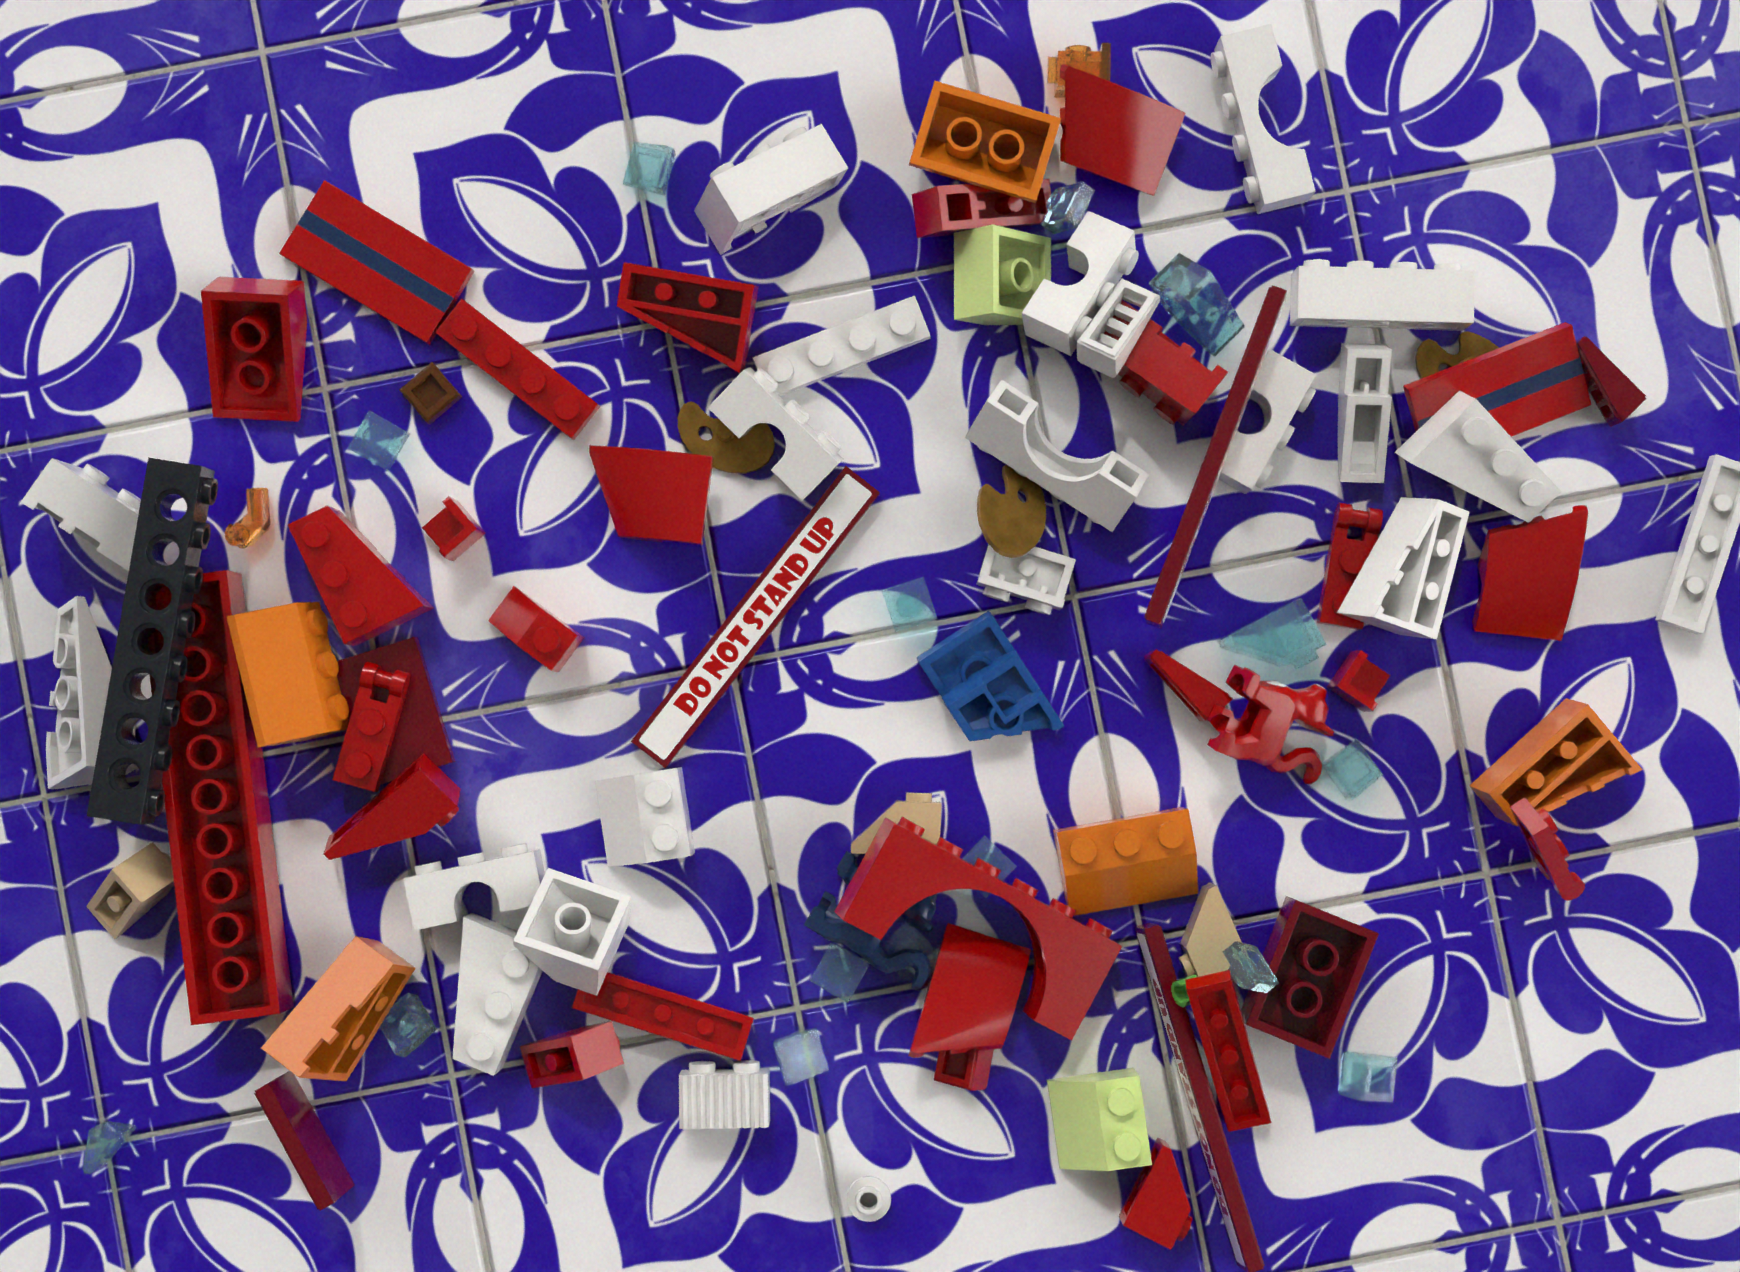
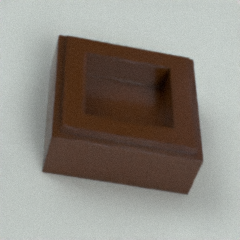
(430, 393)

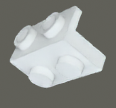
(1035, 577)

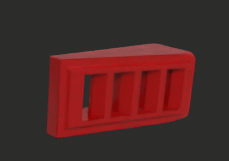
(1192, 689)

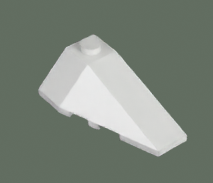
(78, 697)

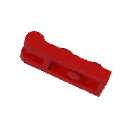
(1345, 561)
(371, 728)
(1547, 848)

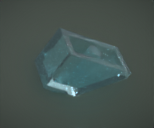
(1197, 303)
(1279, 637)

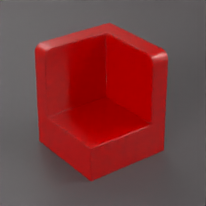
(453, 529)
(1359, 681)

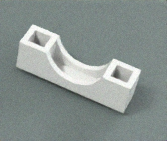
(1275, 172)
(1096, 486)

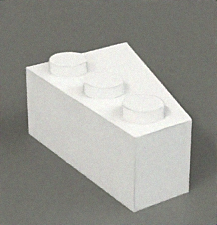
(769, 184)

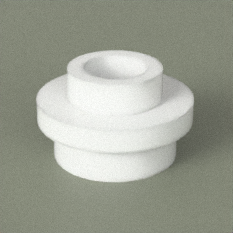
(872, 1185)

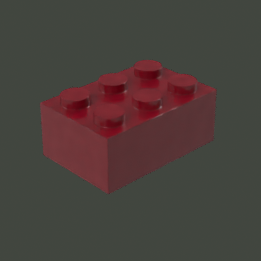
(1318, 973)

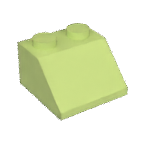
(997, 273)
(1099, 1121)

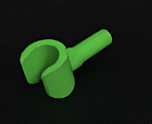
(1180, 993)

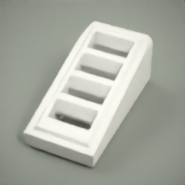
(1105, 352)

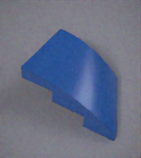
(987, 683)

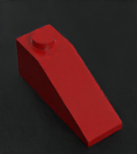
(967, 206)
(400, 811)

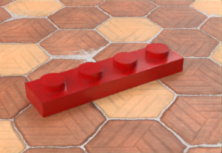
(517, 369)
(668, 1015)
(1228, 1050)

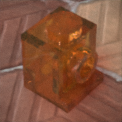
(1081, 58)

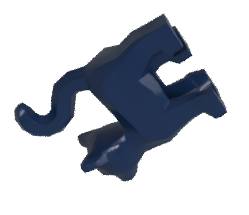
(834, 929)

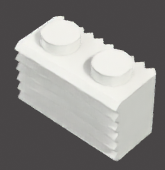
(724, 1096)

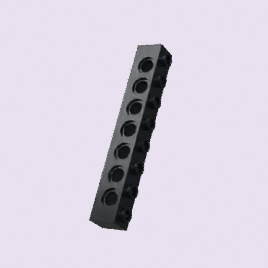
(140, 617)

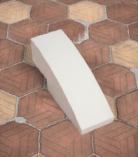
(1363, 412)

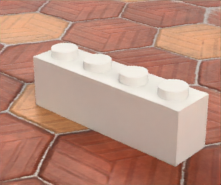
(1382, 296)

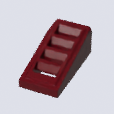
(1608, 385)

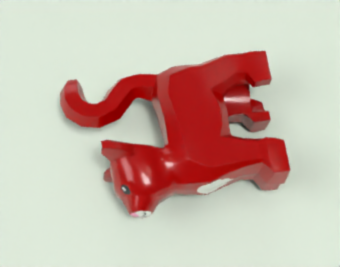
(1266, 722)

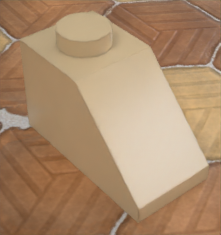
(916, 808)
(132, 889)
(1207, 935)

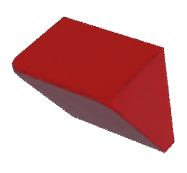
(964, 1070)

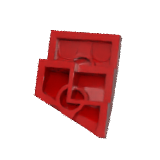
(1116, 131)
(654, 492)
(1530, 576)
(970, 993)

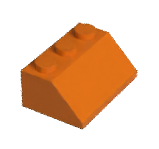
(985, 141)
(288, 673)
(1127, 860)

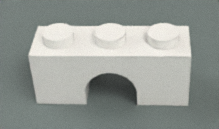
(1062, 313)
(1279, 391)
(807, 455)
(437, 893)

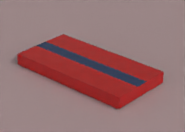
(376, 262)
(1516, 383)

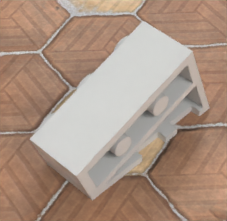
(1480, 457)
(91, 509)
(1409, 569)
(491, 995)

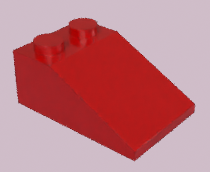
(255, 347)

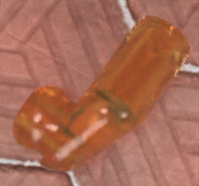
(254, 523)

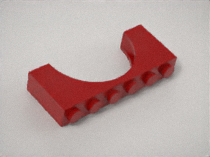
(907, 868)

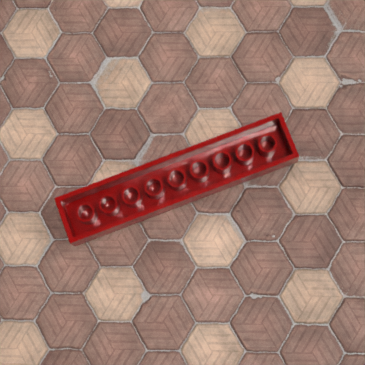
(222, 825)

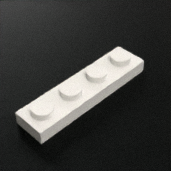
(845, 346)
(1703, 548)

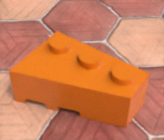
(1555, 762)
(340, 1012)

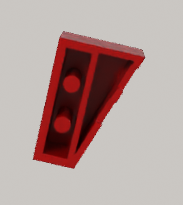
(694, 308)
(1167, 374)
(353, 578)

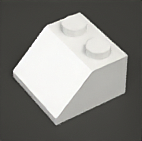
(645, 817)
(573, 930)

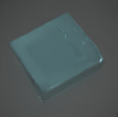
(649, 167)
(1352, 770)
(800, 1056)
(1367, 1076)
(103, 1143)

